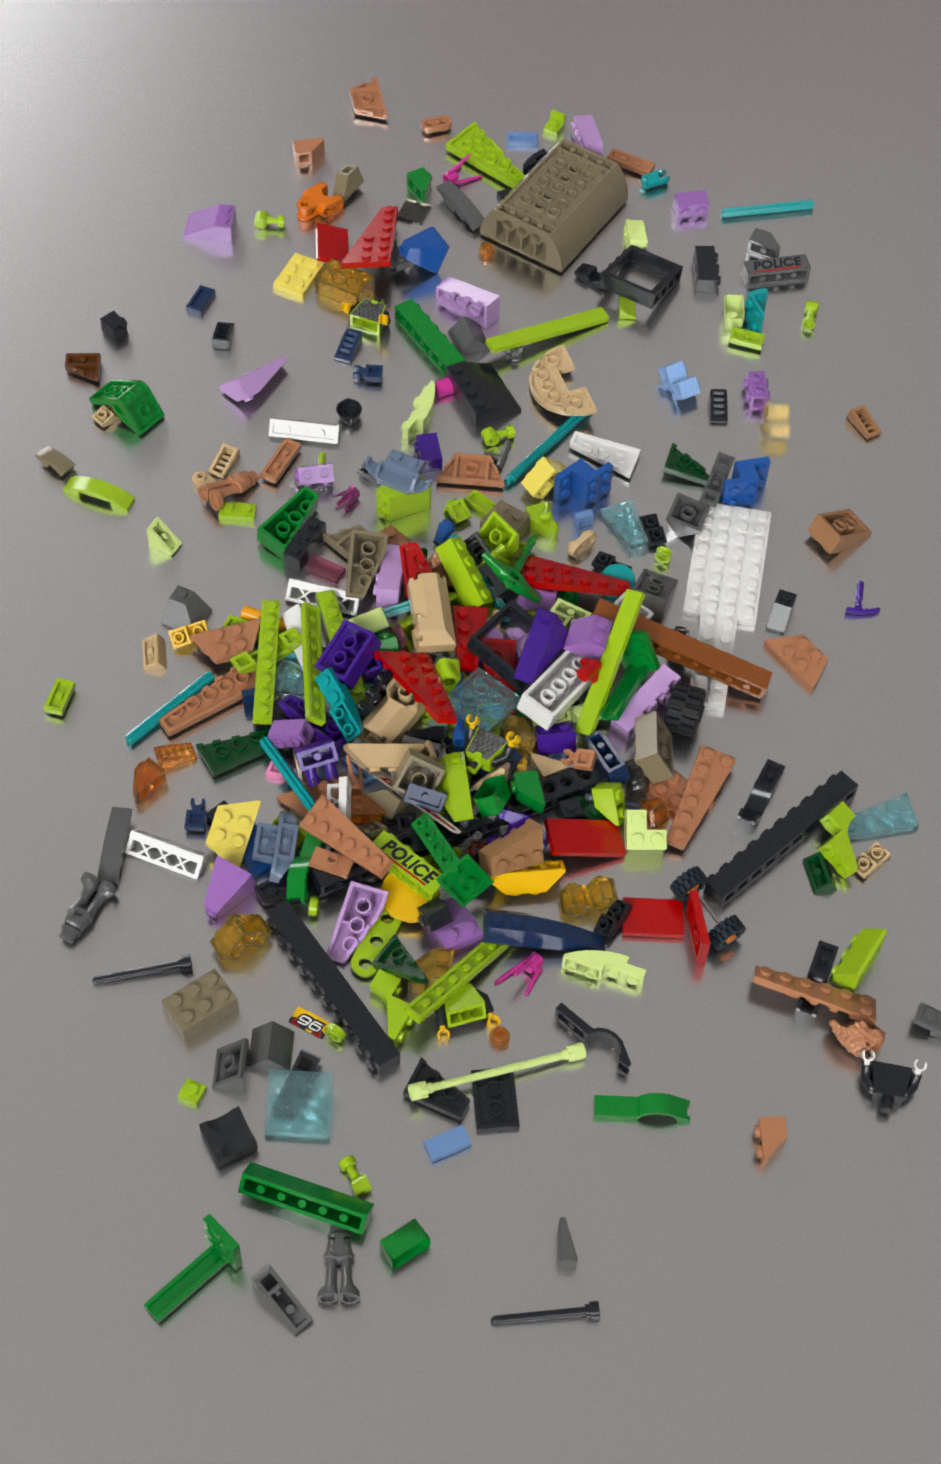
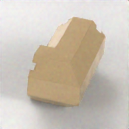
(431, 614)
(392, 716)

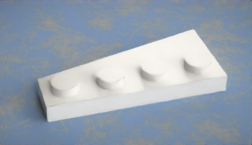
(602, 450)

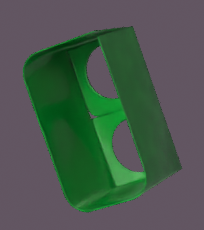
(492, 796)
(404, 1243)

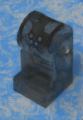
(639, 783)

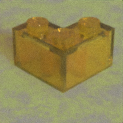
(238, 933)

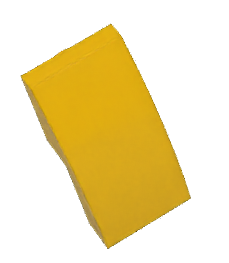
(181, 636)

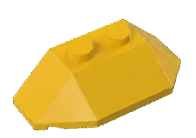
(530, 879)

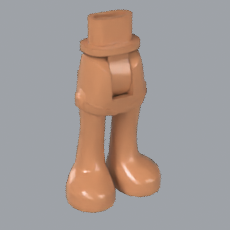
(235, 483)

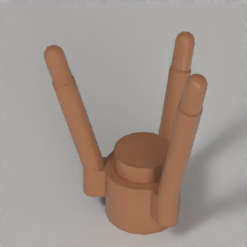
(357, 783)

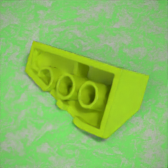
(457, 786)

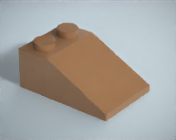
(838, 530)

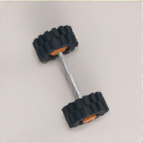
(727, 930)

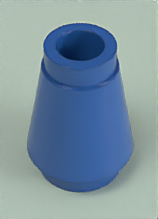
(444, 531)

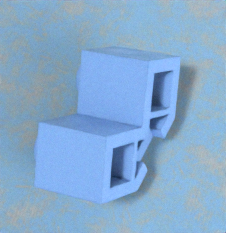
(676, 378)

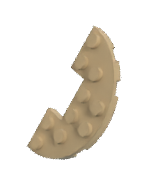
(550, 389)

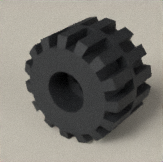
(685, 709)

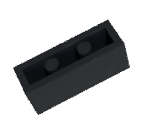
(706, 269)
(304, 544)

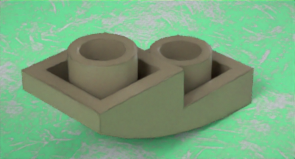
(58, 461)

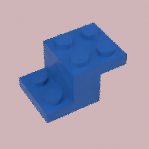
(745, 481)
(583, 482)

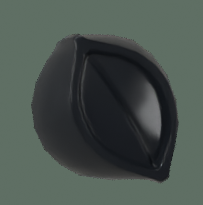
(349, 411)

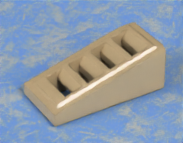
(224, 449)

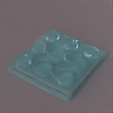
(484, 697)
(299, 1103)

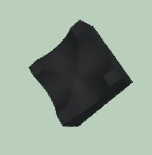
(499, 587)
(228, 1137)

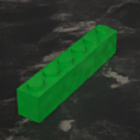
(427, 335)
(306, 1198)

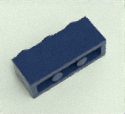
(607, 757)

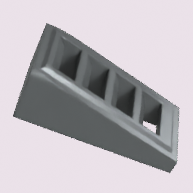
(566, 1252)

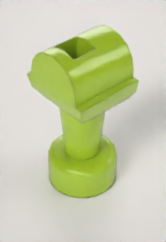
(262, 219)
(811, 310)
(492, 437)
(359, 1182)

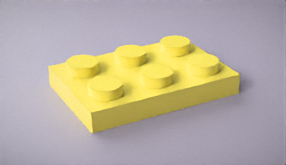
(298, 275)

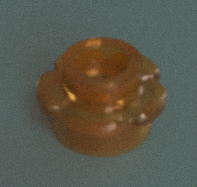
(486, 249)
(499, 1031)

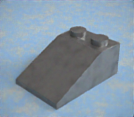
(657, 591)

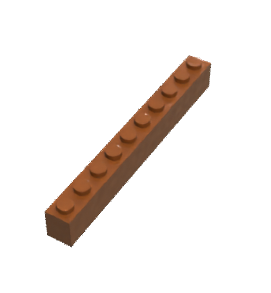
(696, 654)

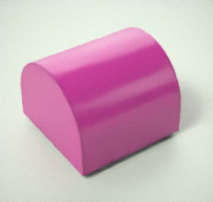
(443, 387)

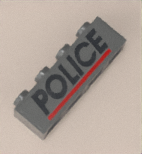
(775, 270)

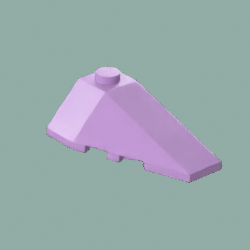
(252, 382)
(358, 914)

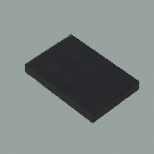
(495, 1103)

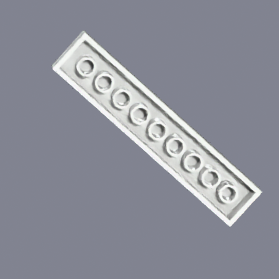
(559, 686)

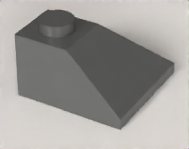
(185, 609)

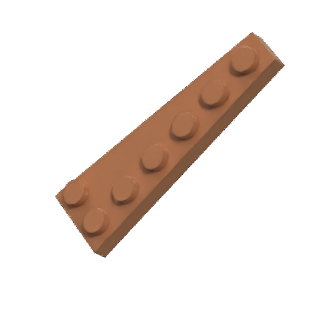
(211, 699)
(703, 784)
(338, 832)
(858, 1006)

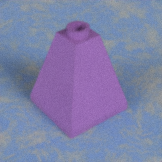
(227, 888)

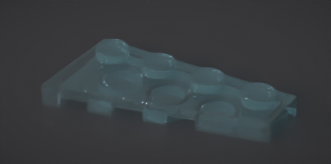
(885, 818)

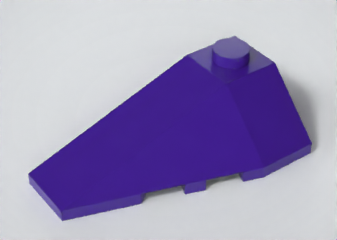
(542, 643)
(295, 709)

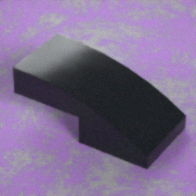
(589, 274)
(400, 824)

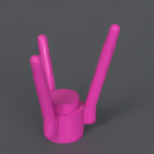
(453, 176)
(529, 964)

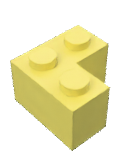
(542, 477)

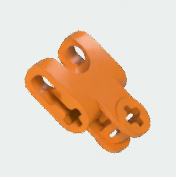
(316, 202)

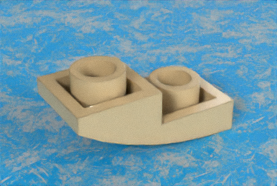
(105, 416)
(872, 860)

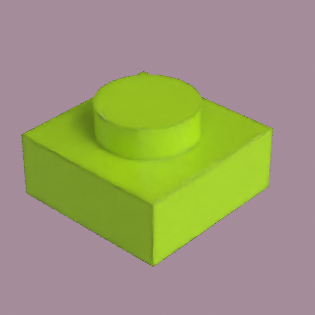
(192, 1092)

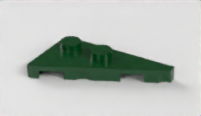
(684, 466)
(398, 961)

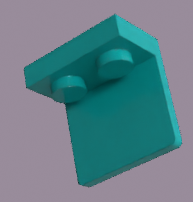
(755, 308)

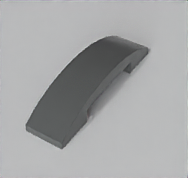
(716, 478)

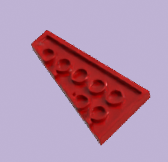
(418, 675)

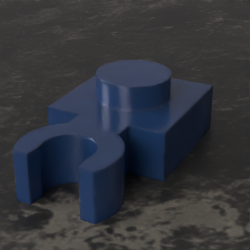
(371, 373)
(196, 818)

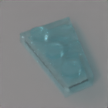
(626, 523)
(289, 678)

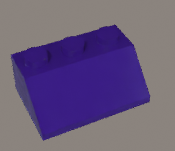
(349, 653)

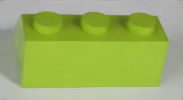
(858, 958)

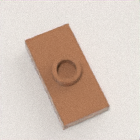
(331, 862)

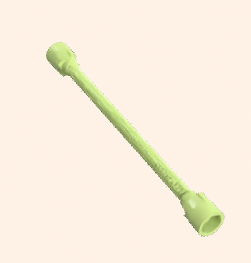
(421, 1089)

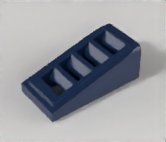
(351, 336)

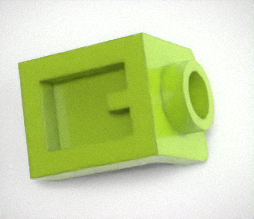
(555, 123)
(457, 510)

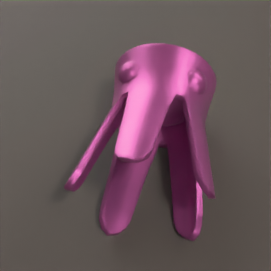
(350, 494)

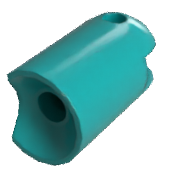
(653, 179)

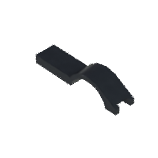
(761, 792)
(818, 972)
(591, 1034)

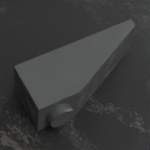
(281, 1298)

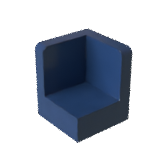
(248, 702)

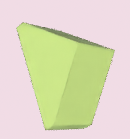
(162, 537)

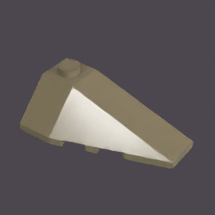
(364, 559)

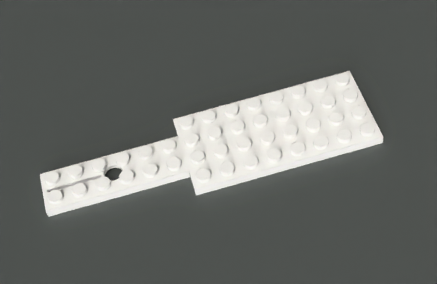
(725, 583)

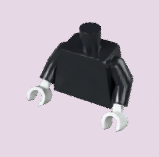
(889, 1082)

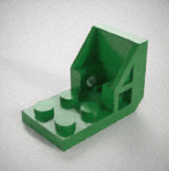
(131, 402)

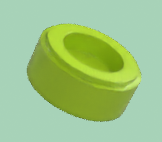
(314, 906)
(335, 1032)

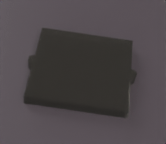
(413, 211)

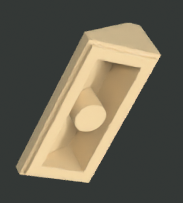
(154, 653)

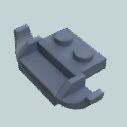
(399, 472)
(276, 845)

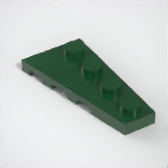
(230, 753)

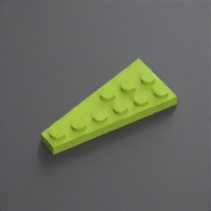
(484, 154)

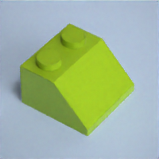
(498, 531)

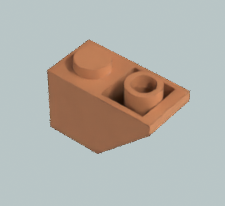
(308, 150)
(771, 1137)

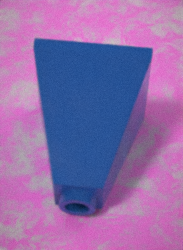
(425, 249)

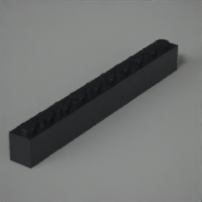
(779, 839)
(332, 987)

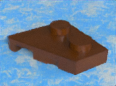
(84, 364)

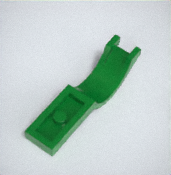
(299, 870)
(636, 1107)

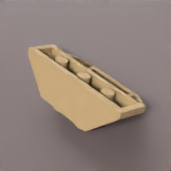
(379, 755)

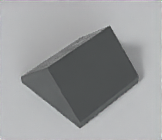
(467, 336)
(686, 515)
(271, 1047)
(232, 1066)

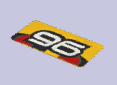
(309, 1022)

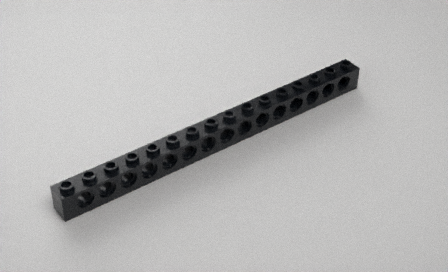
(328, 883)

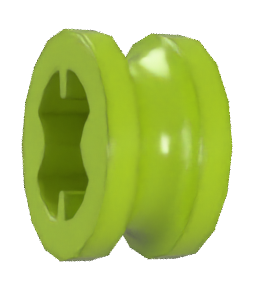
(663, 554)

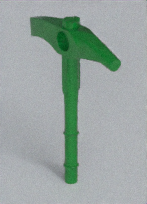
(511, 576)

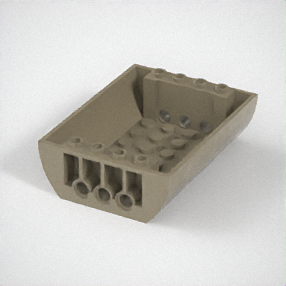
(571, 216)

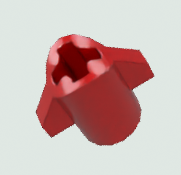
(589, 670)

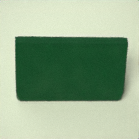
(820, 873)

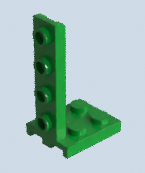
(638, 660)
(461, 877)
(222, 1250)

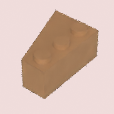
(515, 851)

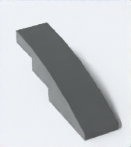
(461, 204)
(114, 845)

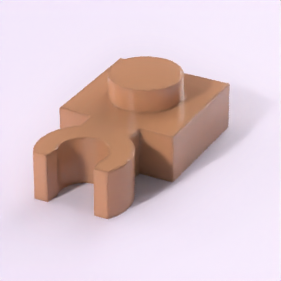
(582, 759)

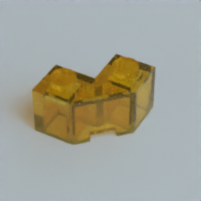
(777, 422)
(528, 739)
(579, 899)
(434, 965)

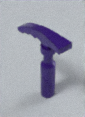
(858, 610)

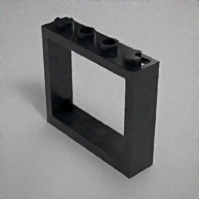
(634, 292)
(520, 618)

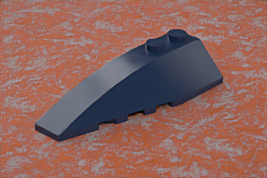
(537, 932)

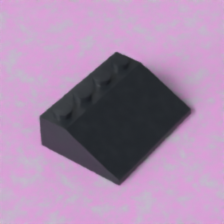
(481, 392)

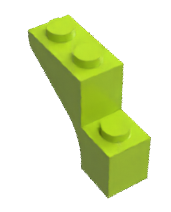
(838, 846)
(388, 990)

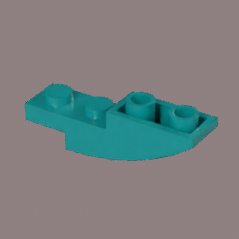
(342, 704)

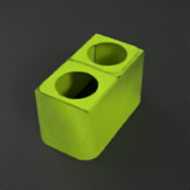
(450, 670)

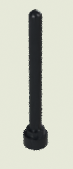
(182, 963)
(590, 1311)

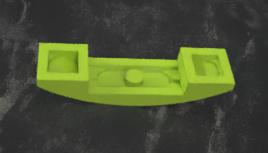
(100, 489)
(287, 643)

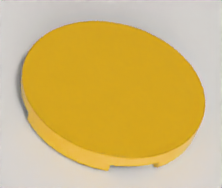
(402, 900)

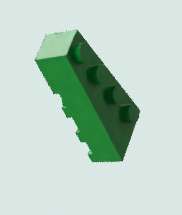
(286, 522)

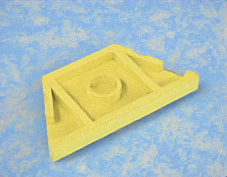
(232, 830)

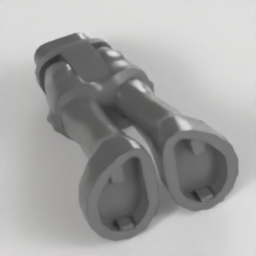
(79, 918)
(338, 1253)

